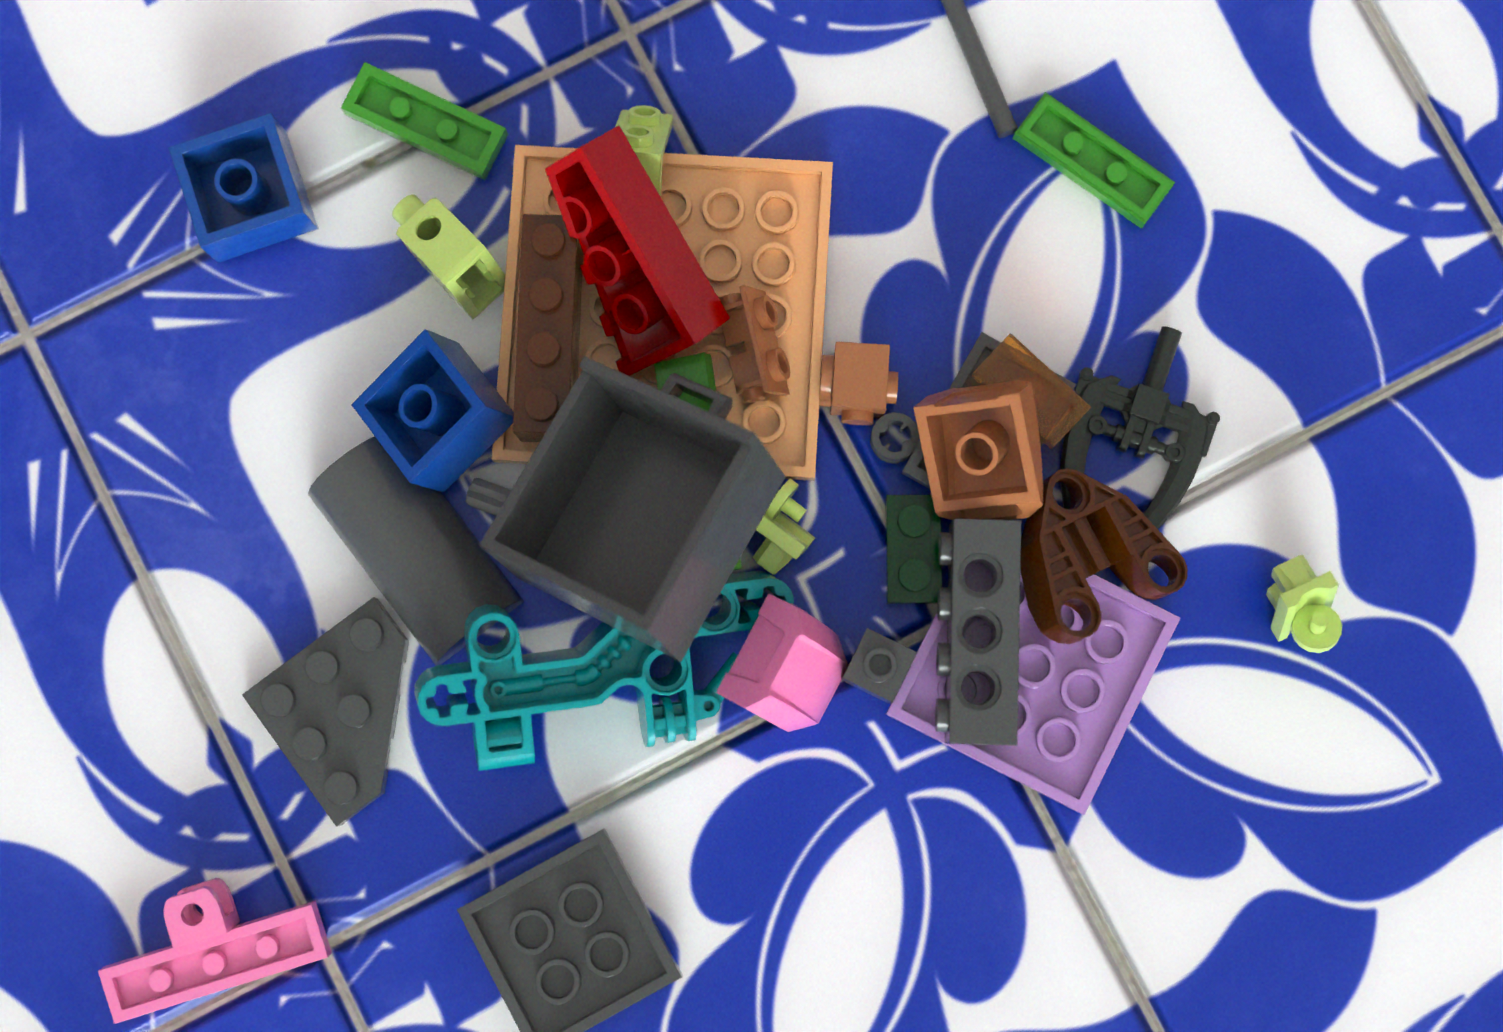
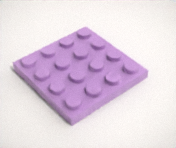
(1069, 695)

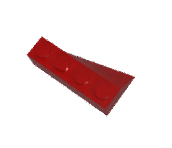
(633, 253)

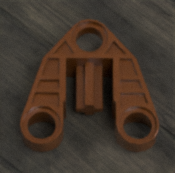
(1095, 534)

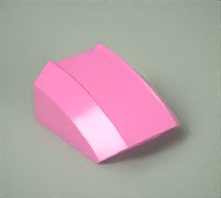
(786, 667)

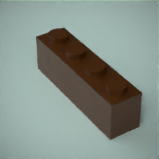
(546, 323)

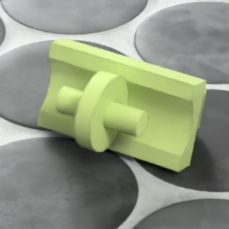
(783, 536)
(1304, 606)

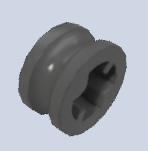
(881, 429)

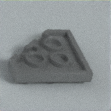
(338, 709)

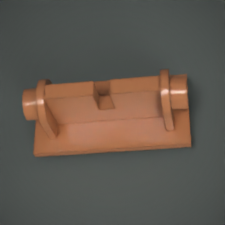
(763, 364)

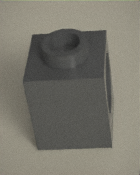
(879, 666)

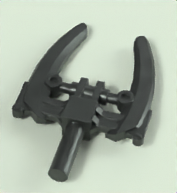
(1143, 410)

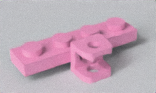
(211, 951)

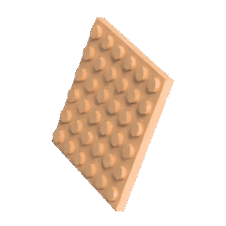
(746, 226)

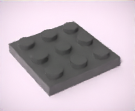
(570, 940)

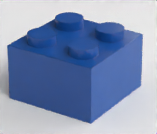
(243, 188)
(434, 411)

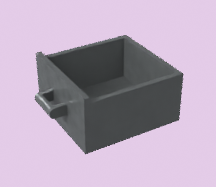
(636, 505)

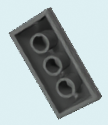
(411, 547)

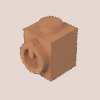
(858, 382)

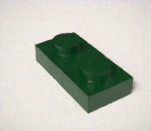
(912, 550)

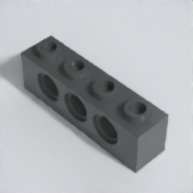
(999, 549)

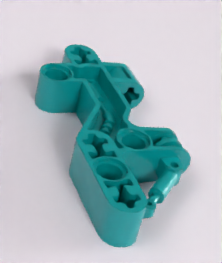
(516, 684)

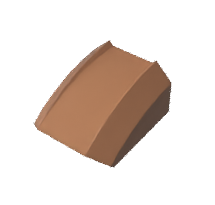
(982, 451)

